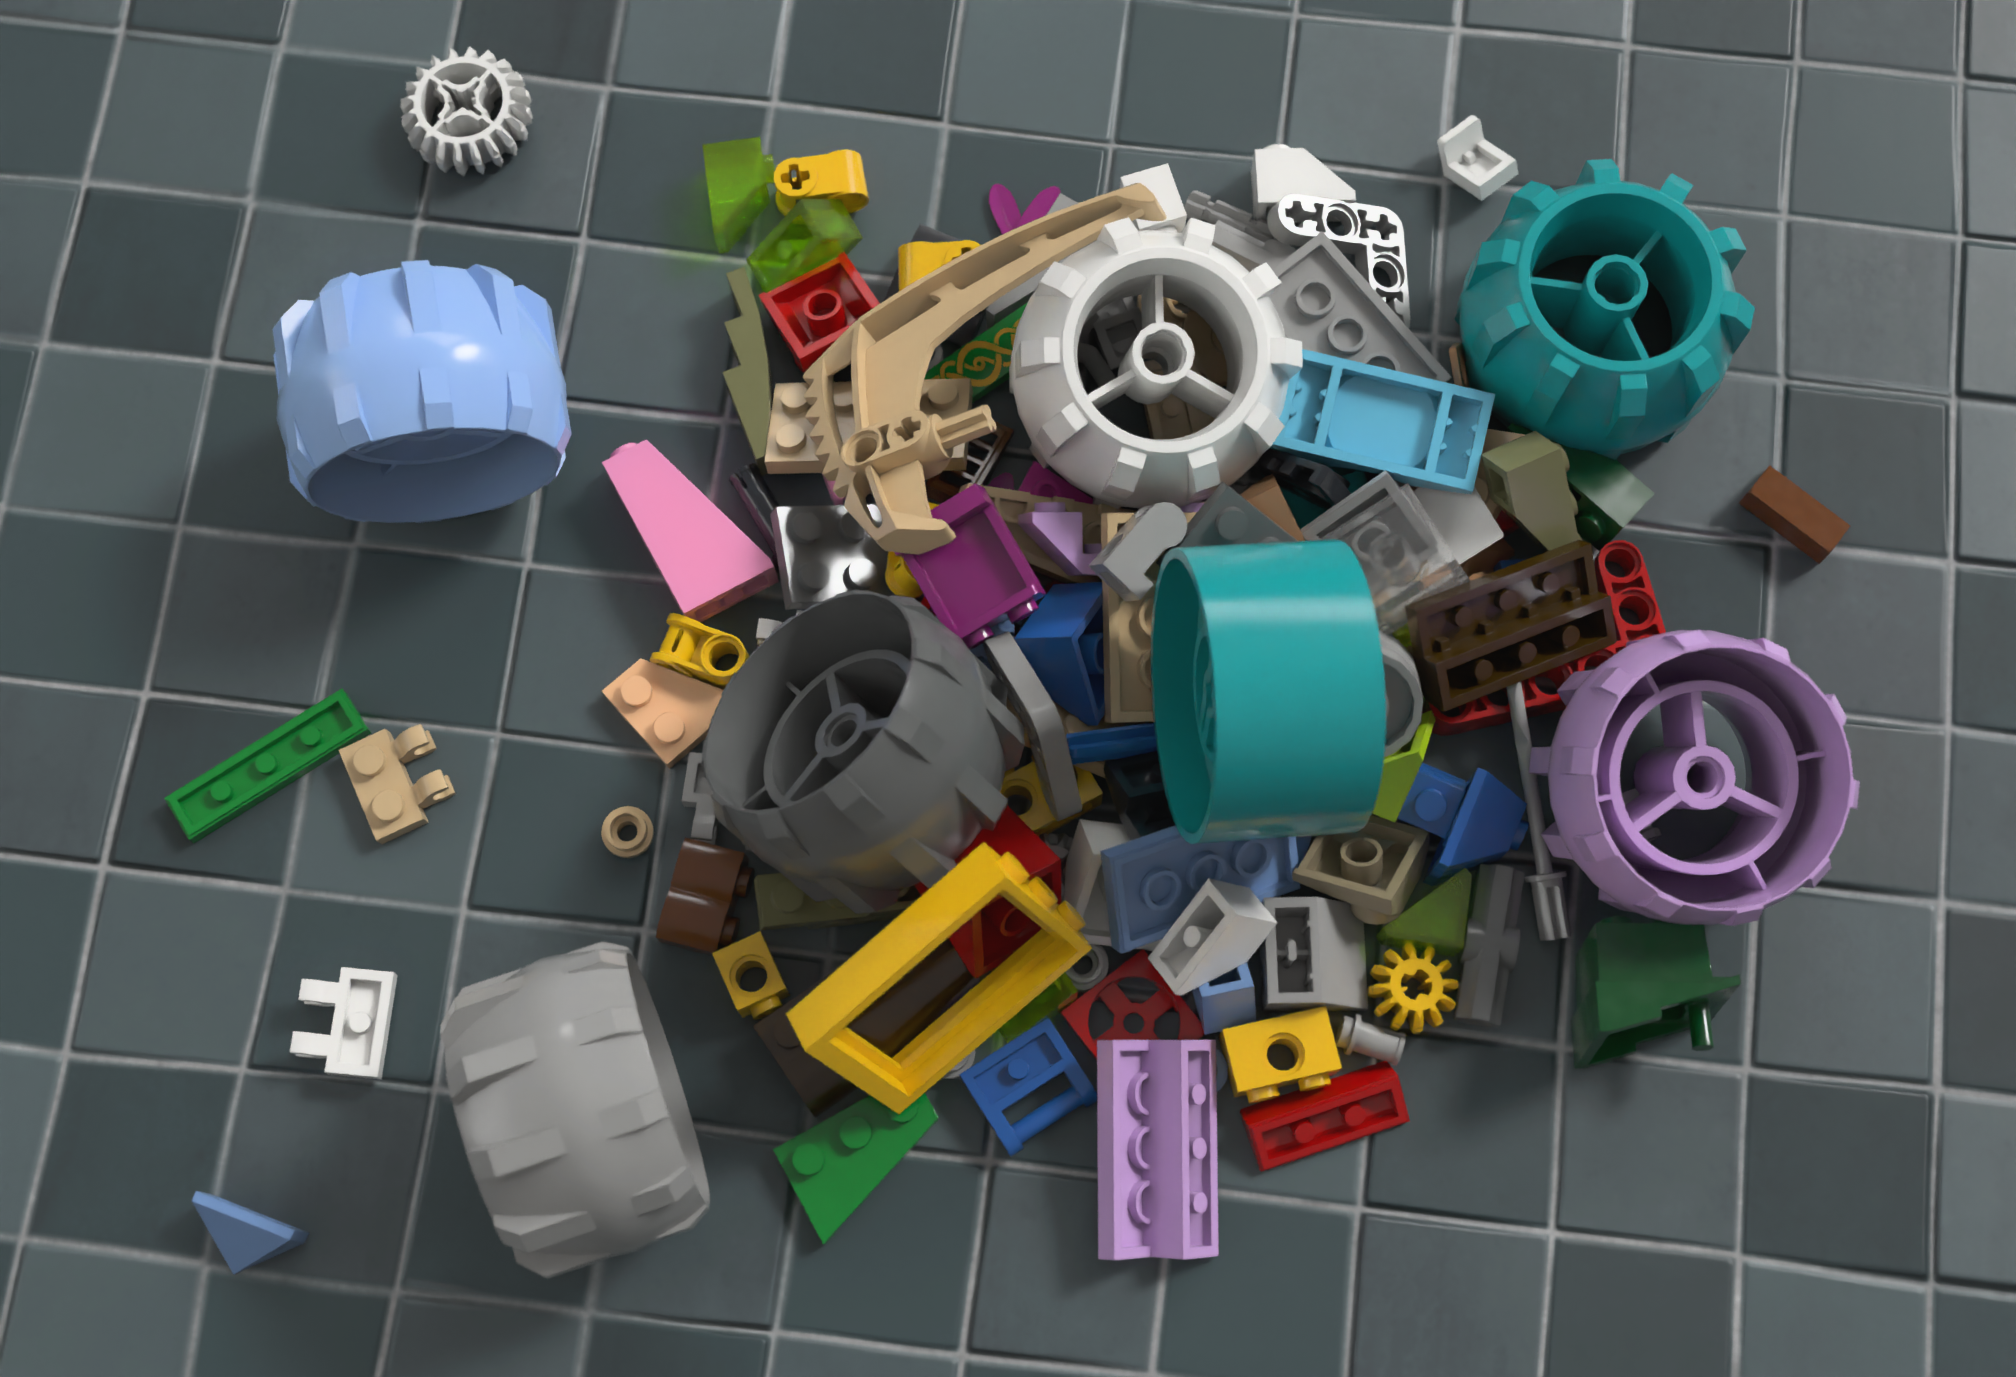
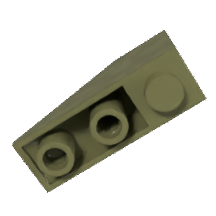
(1532, 489)

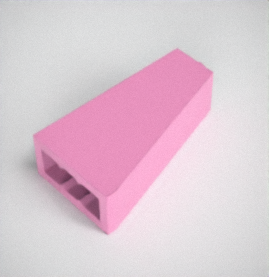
(691, 541)

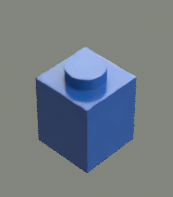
(1433, 800)

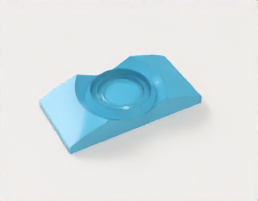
(1384, 421)

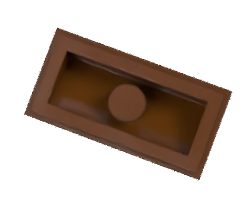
(1794, 514)

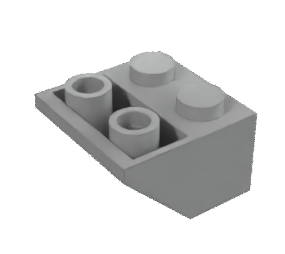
(1313, 956)

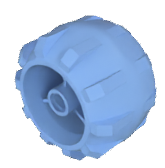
(420, 394)

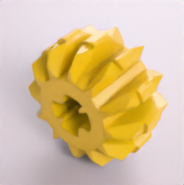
(1425, 1005)

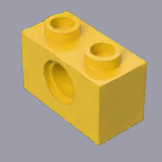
(1303, 1032)

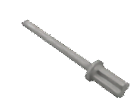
(1546, 885)

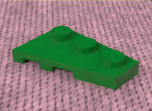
(849, 1156)

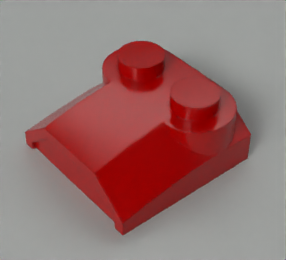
(818, 308)

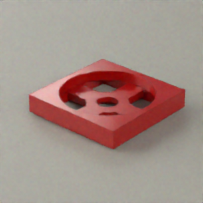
(1107, 990)

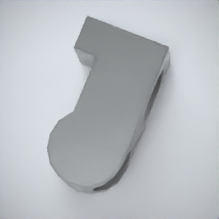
(1137, 547)

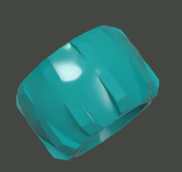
(1561, 386)

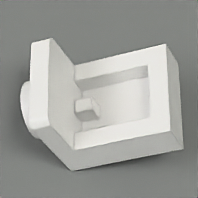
(1473, 160)

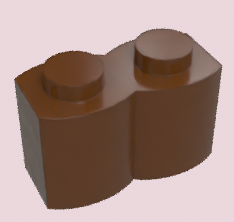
(704, 897)

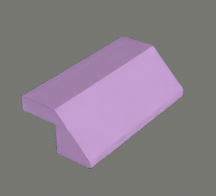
(1157, 1149)

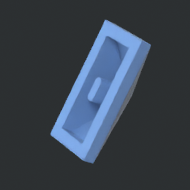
(243, 1234)

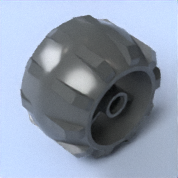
(861, 749)

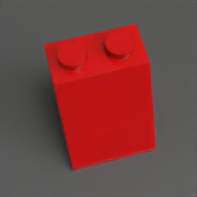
(999, 925)

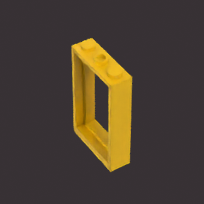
(908, 939)

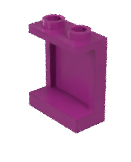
(978, 574)

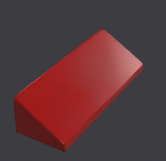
(1325, 1117)

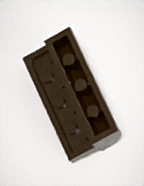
(1509, 626)
(886, 1024)

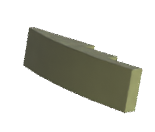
(751, 381)

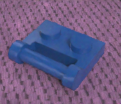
(1019, 1071)

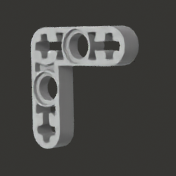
(1367, 247)
(1041, 722)

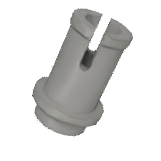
(1369, 1039)

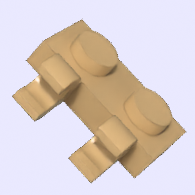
(384, 785)

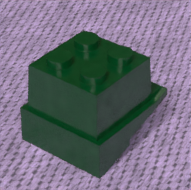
(1643, 986)

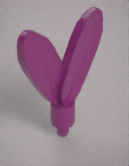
(1007, 213)

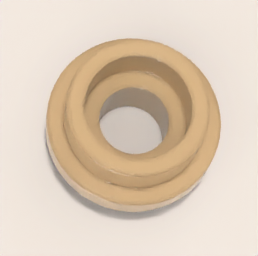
(620, 818)

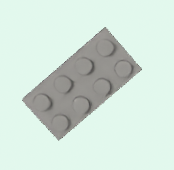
(1341, 314)

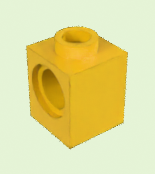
(736, 960)

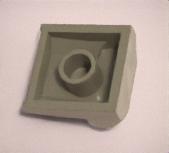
(1367, 868)

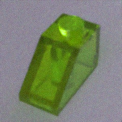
(736, 186)
(804, 240)

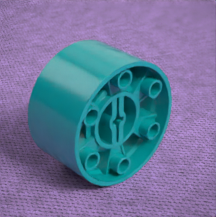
(1267, 690)

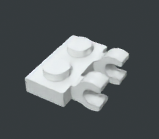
(359, 1022)

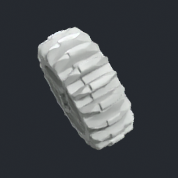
(461, 134)

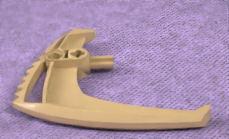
(889, 356)

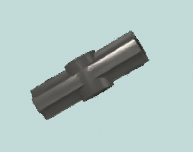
(1489, 945)

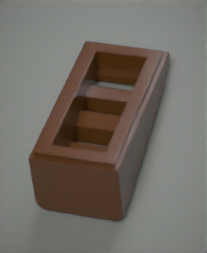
(941, 490)

